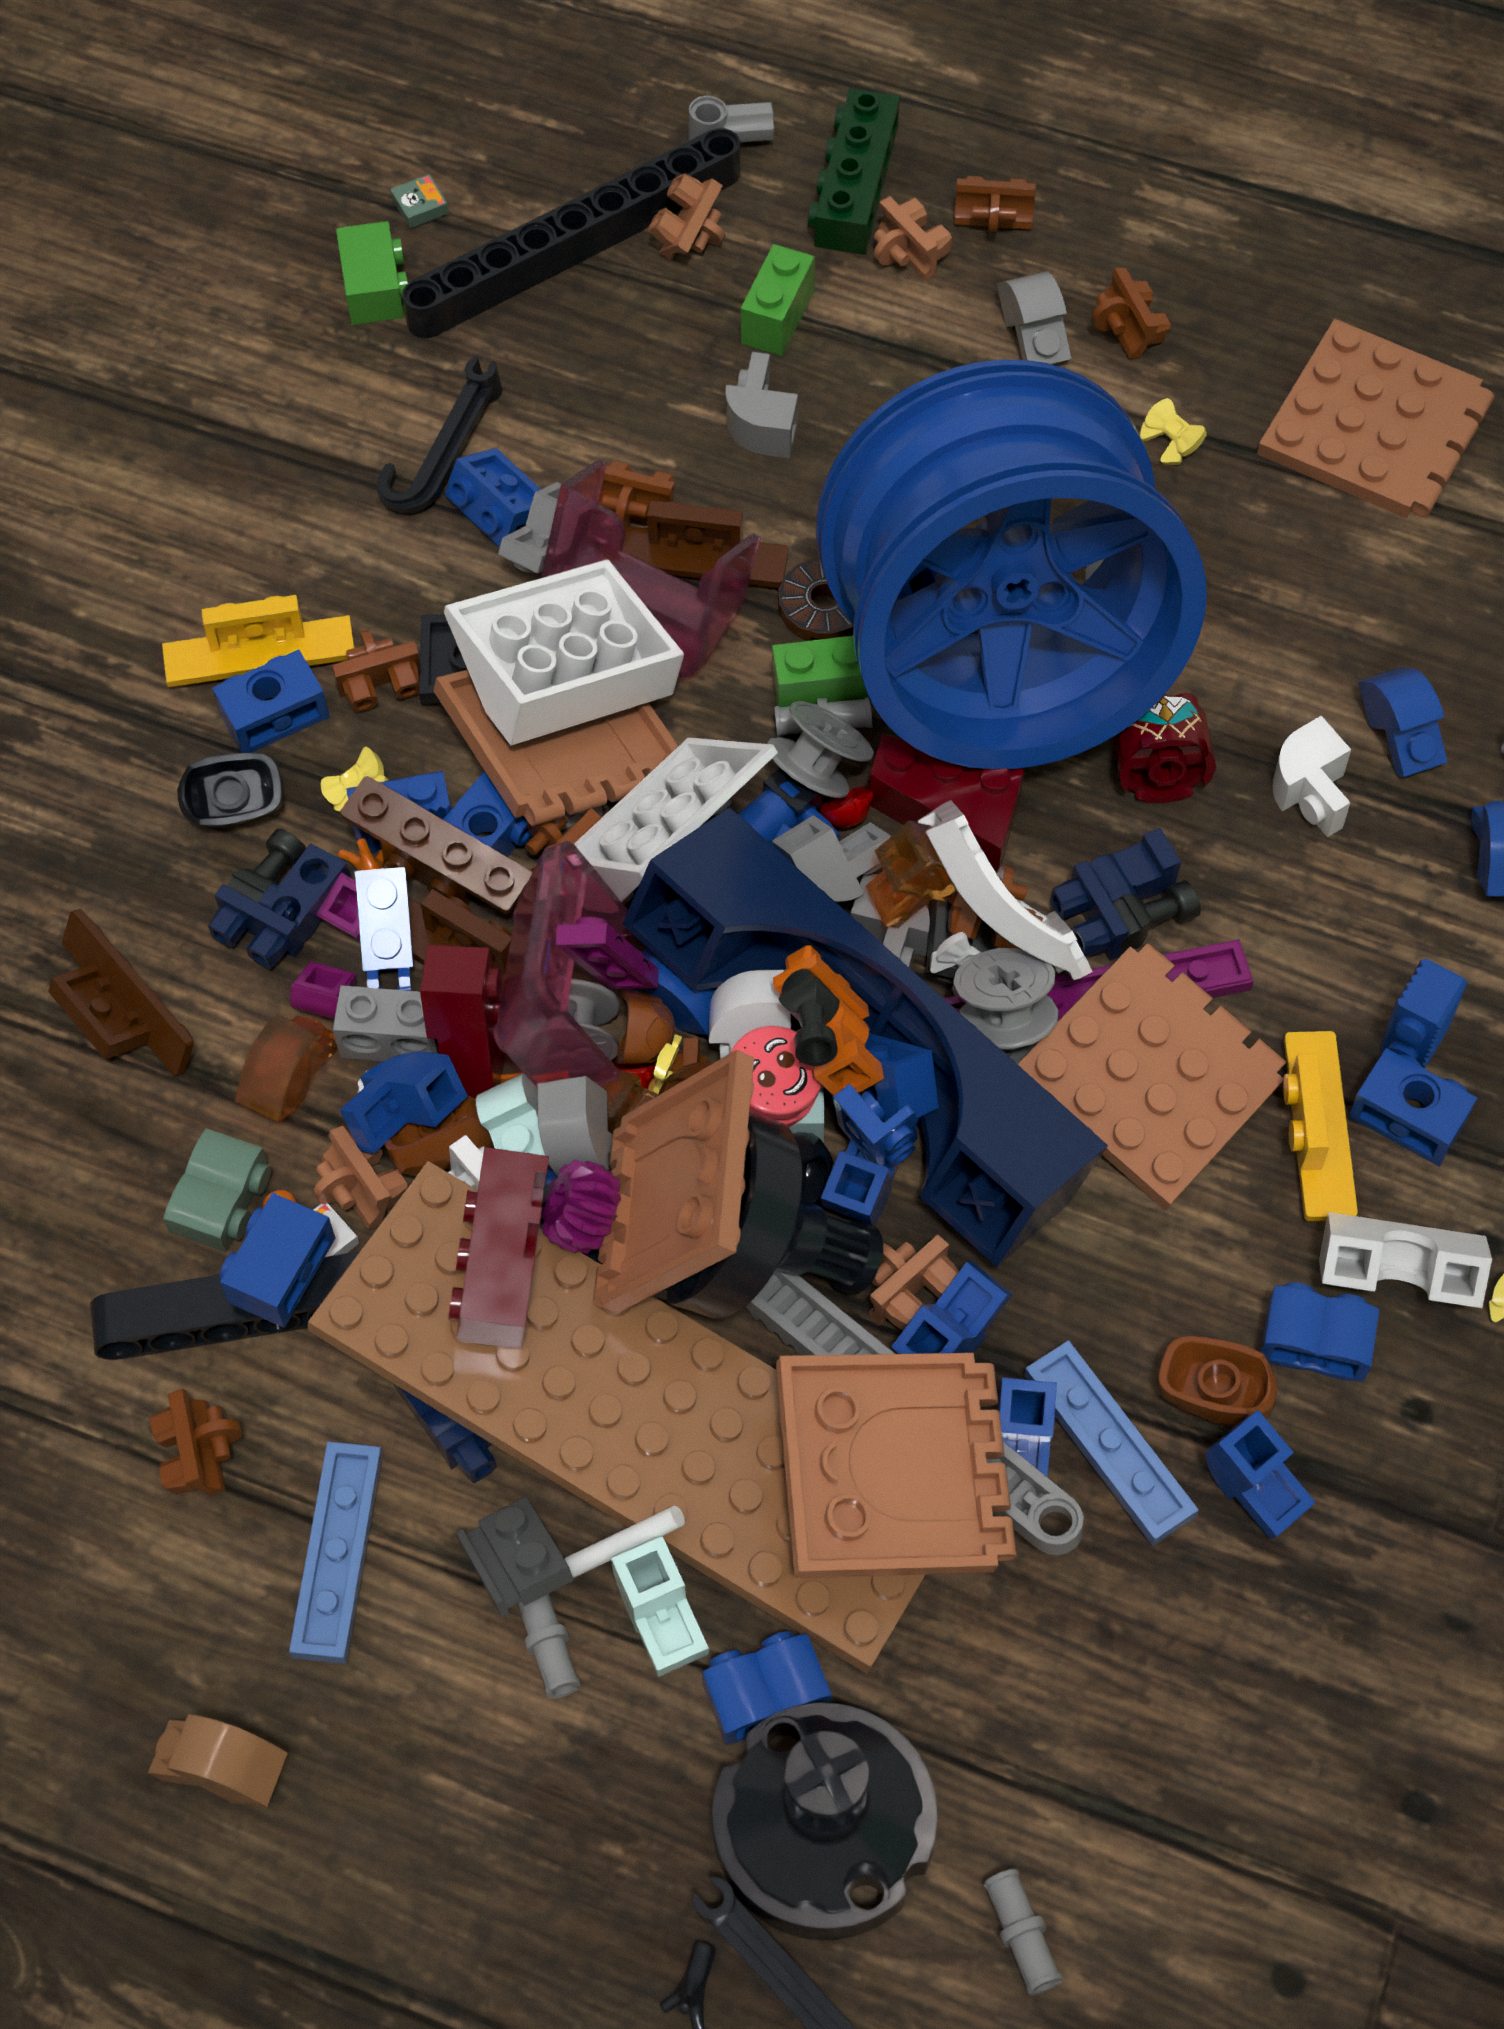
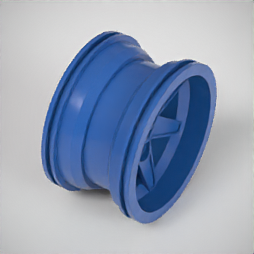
(1051, 656)

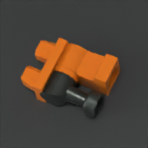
(830, 1023)

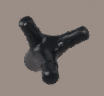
(692, 1988)

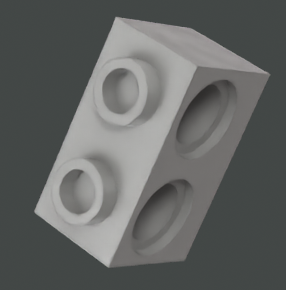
(380, 1024)

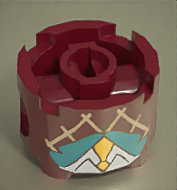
(1166, 751)

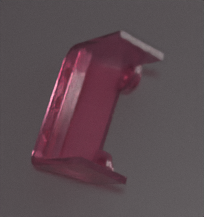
(691, 615)
(538, 975)

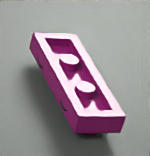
(606, 954)

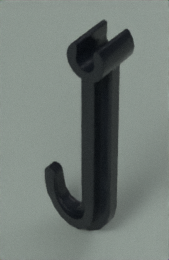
(451, 440)
(770, 1961)

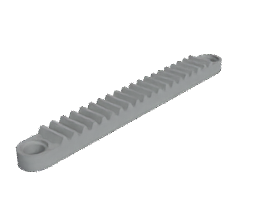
(820, 1328)

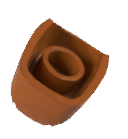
(647, 1028)
(418, 1143)
(1217, 1379)

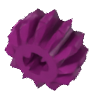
(581, 1206)

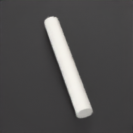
(625, 1540)

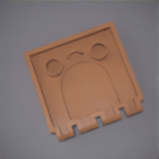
(1377, 420)
(564, 768)
(1154, 1072)
(678, 1184)
(893, 1465)

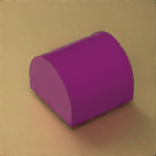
(342, 907)
(318, 989)

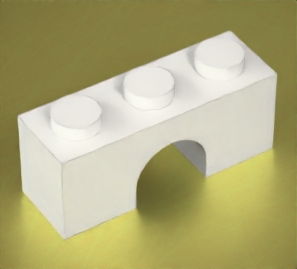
(1442, 1262)

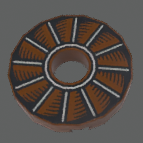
(801, 613)

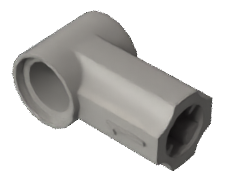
(748, 121)

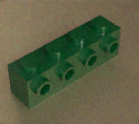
(855, 171)

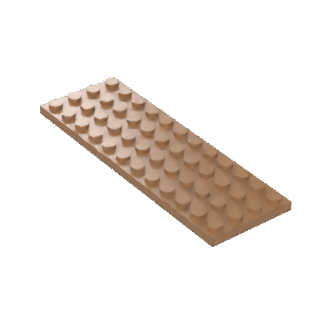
(607, 1405)

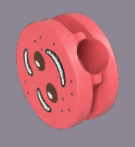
(781, 1083)

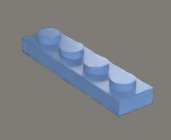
(1113, 1445)
(336, 1553)

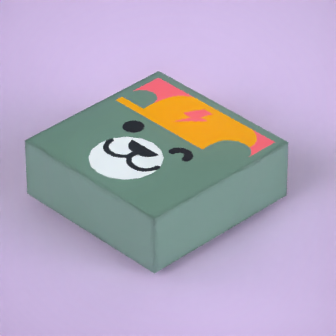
(419, 201)

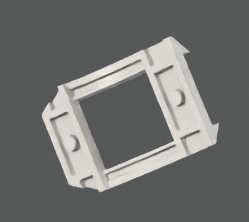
(989, 898)

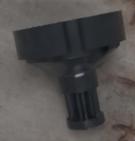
(779, 1234)
(823, 1820)

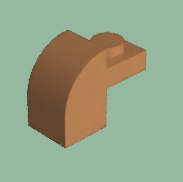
(218, 1759)

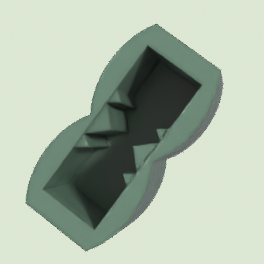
(216, 1190)

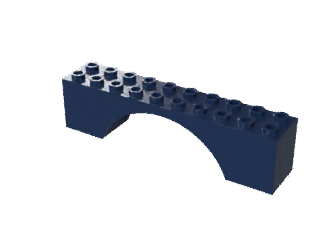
(998, 1144)

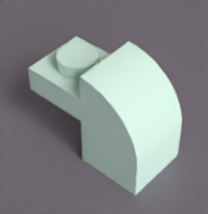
(512, 1115)
(659, 1606)

